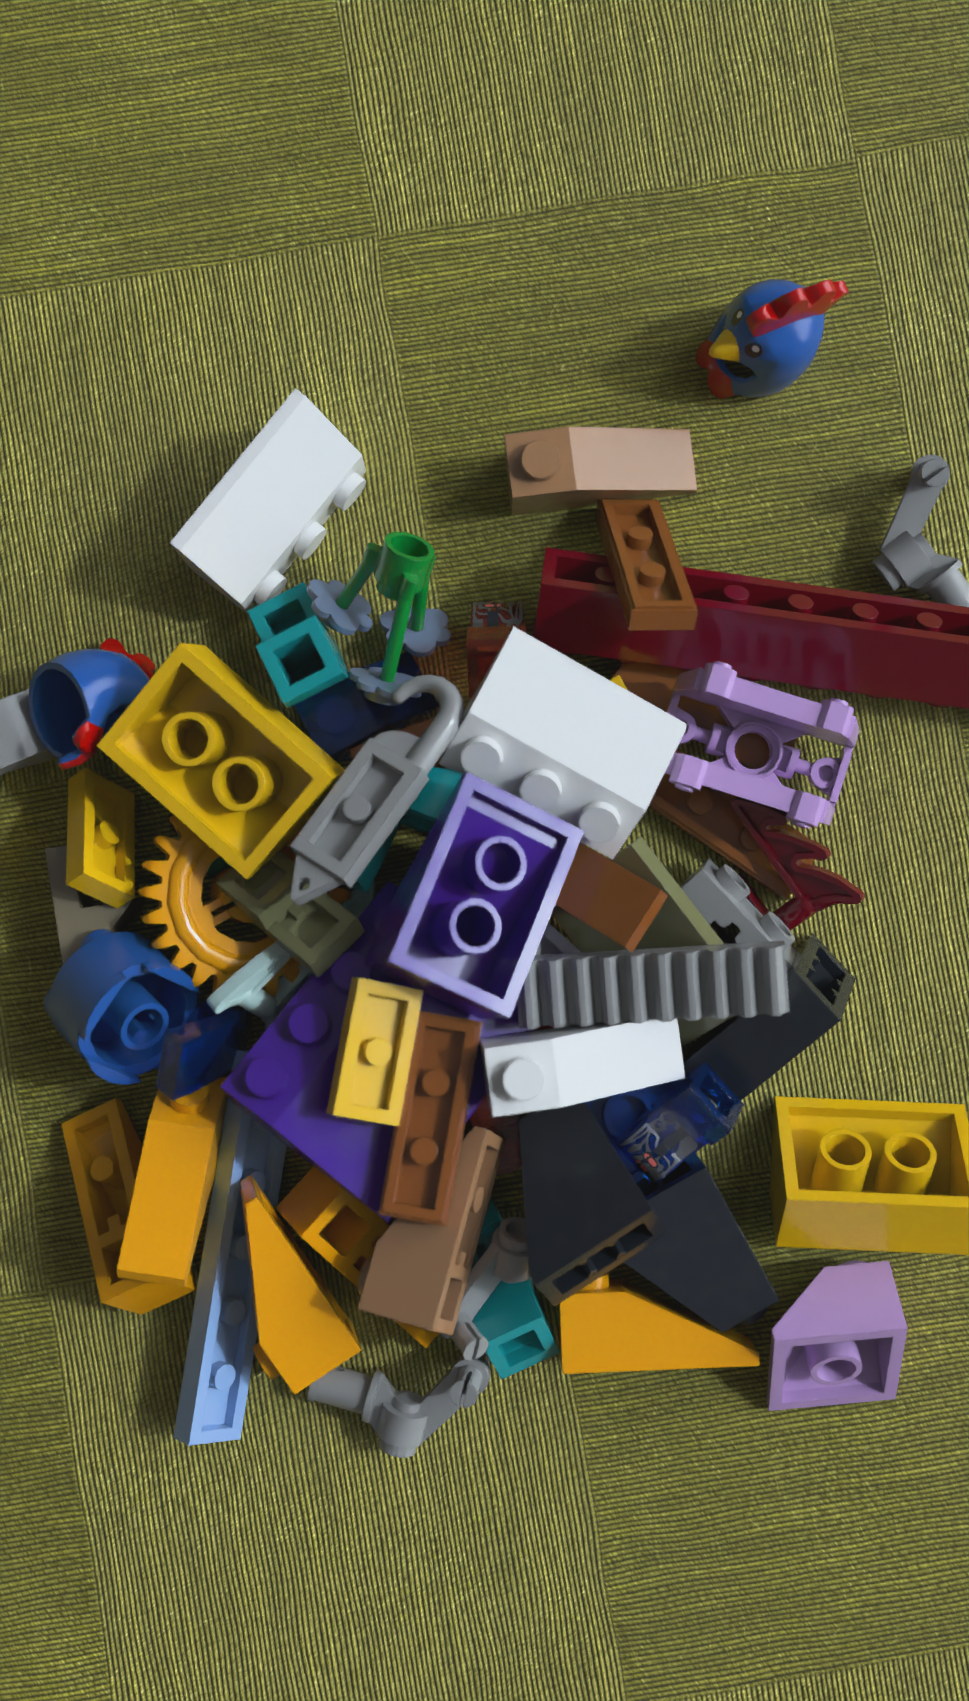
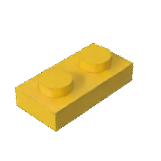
(100, 839)
(375, 1051)

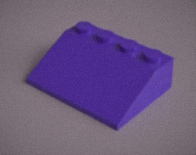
(292, 1065)

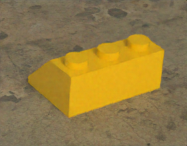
(221, 758)
(870, 1175)

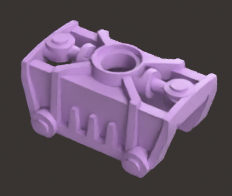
(777, 719)

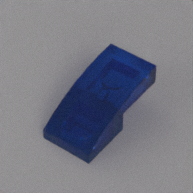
(202, 1049)

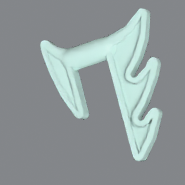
(246, 986)

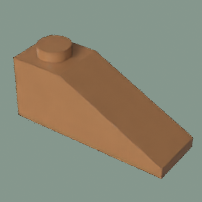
(590, 464)
(425, 1267)

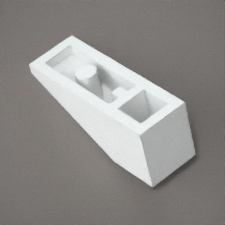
(577, 1064)

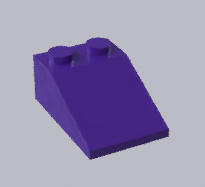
(476, 900)

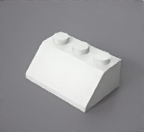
(272, 504)
(565, 741)

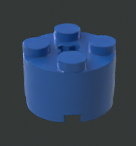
(118, 1002)

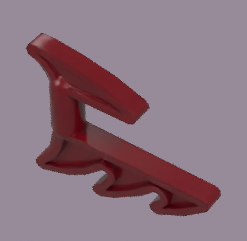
(811, 885)

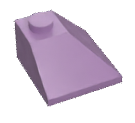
(839, 1340)

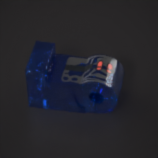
(680, 1124)

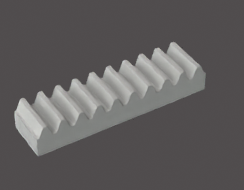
(655, 985)

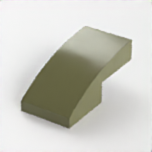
(310, 932)

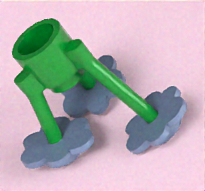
(402, 575)

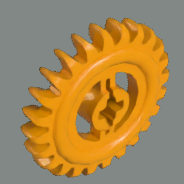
(191, 924)

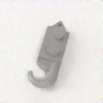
(372, 795)

